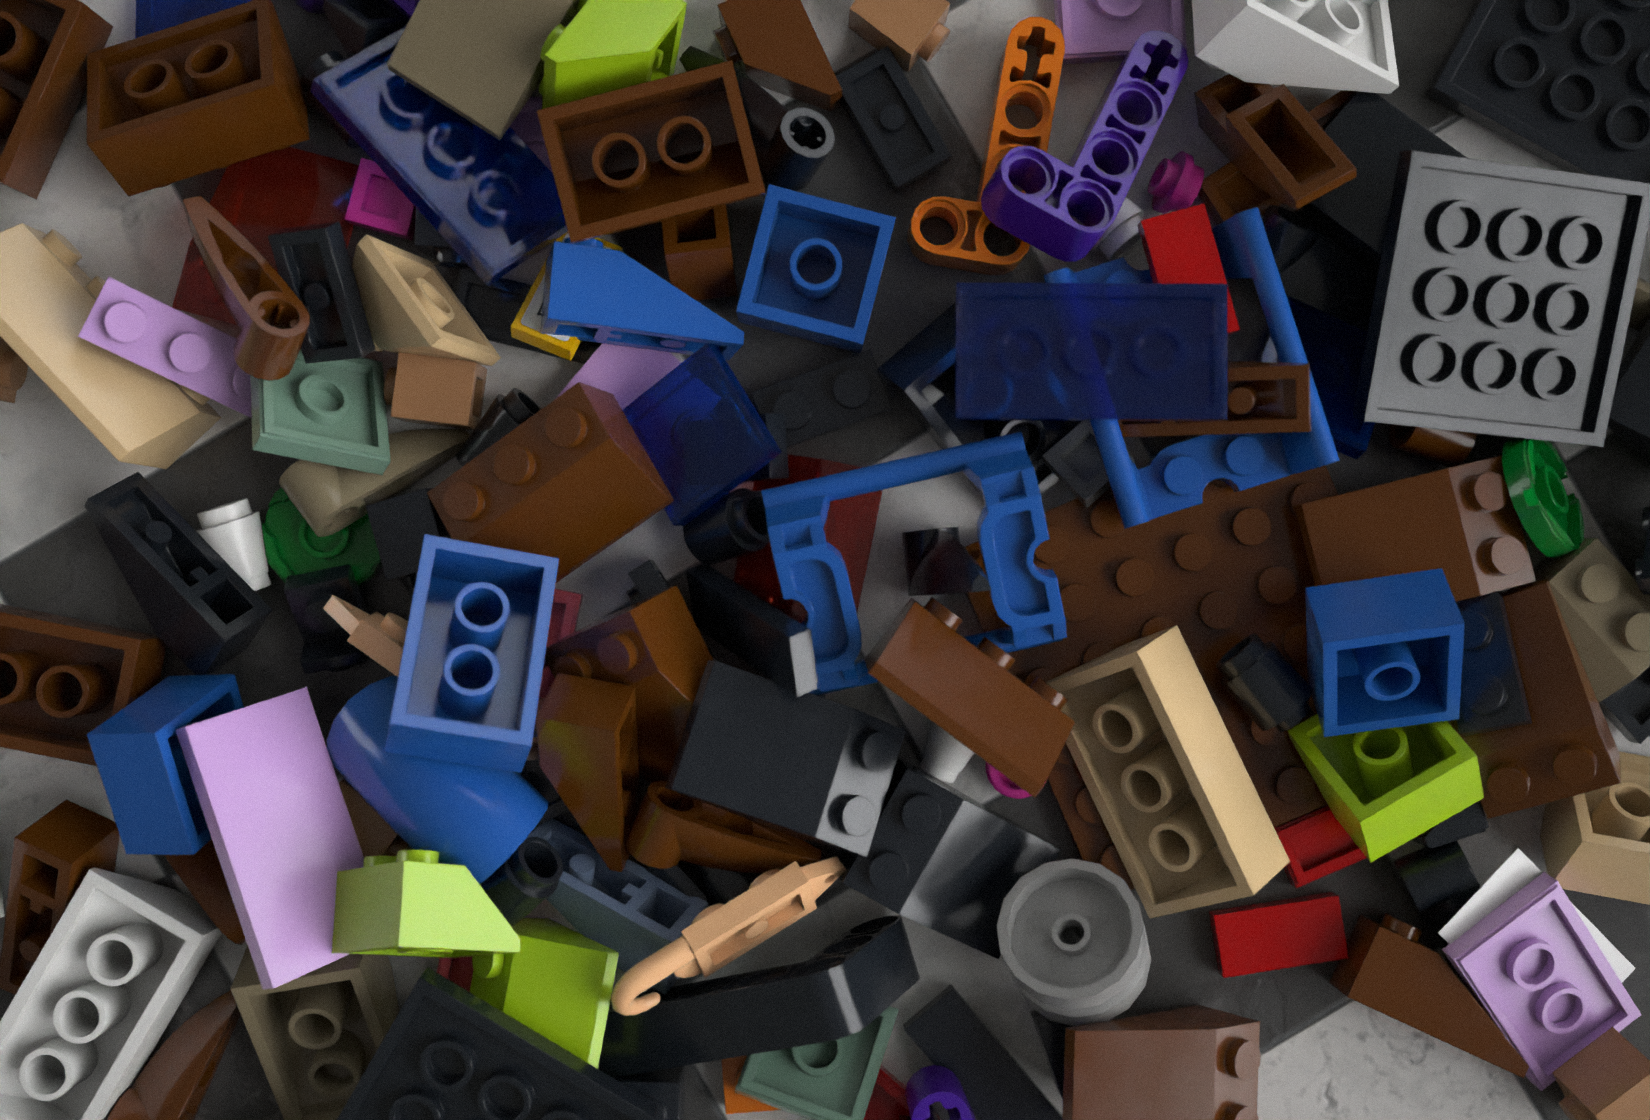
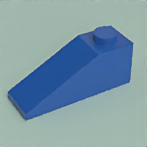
(620, 302)

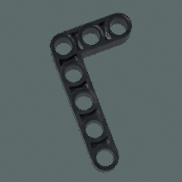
(769, 1007)

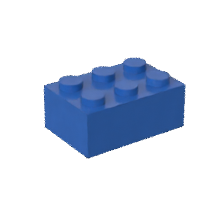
(473, 655)

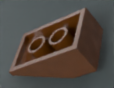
(1422, 523)
(647, 648)
(1569, 741)
(1163, 1067)

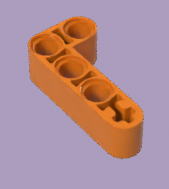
(966, 217)

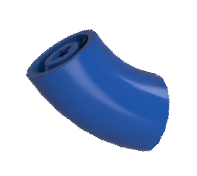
(434, 805)

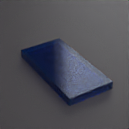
(477, 191)
(1091, 351)

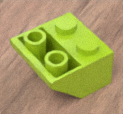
(611, 48)

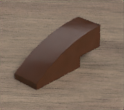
(1272, 139)

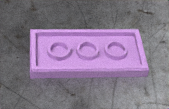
(275, 828)

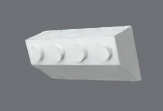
(99, 997)

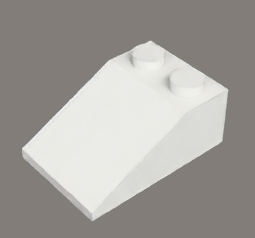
(1299, 42)

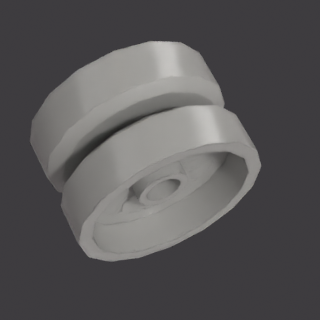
(1074, 942)

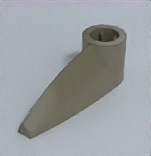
(338, 496)

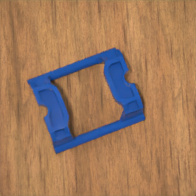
(1182, 470)
(1006, 531)

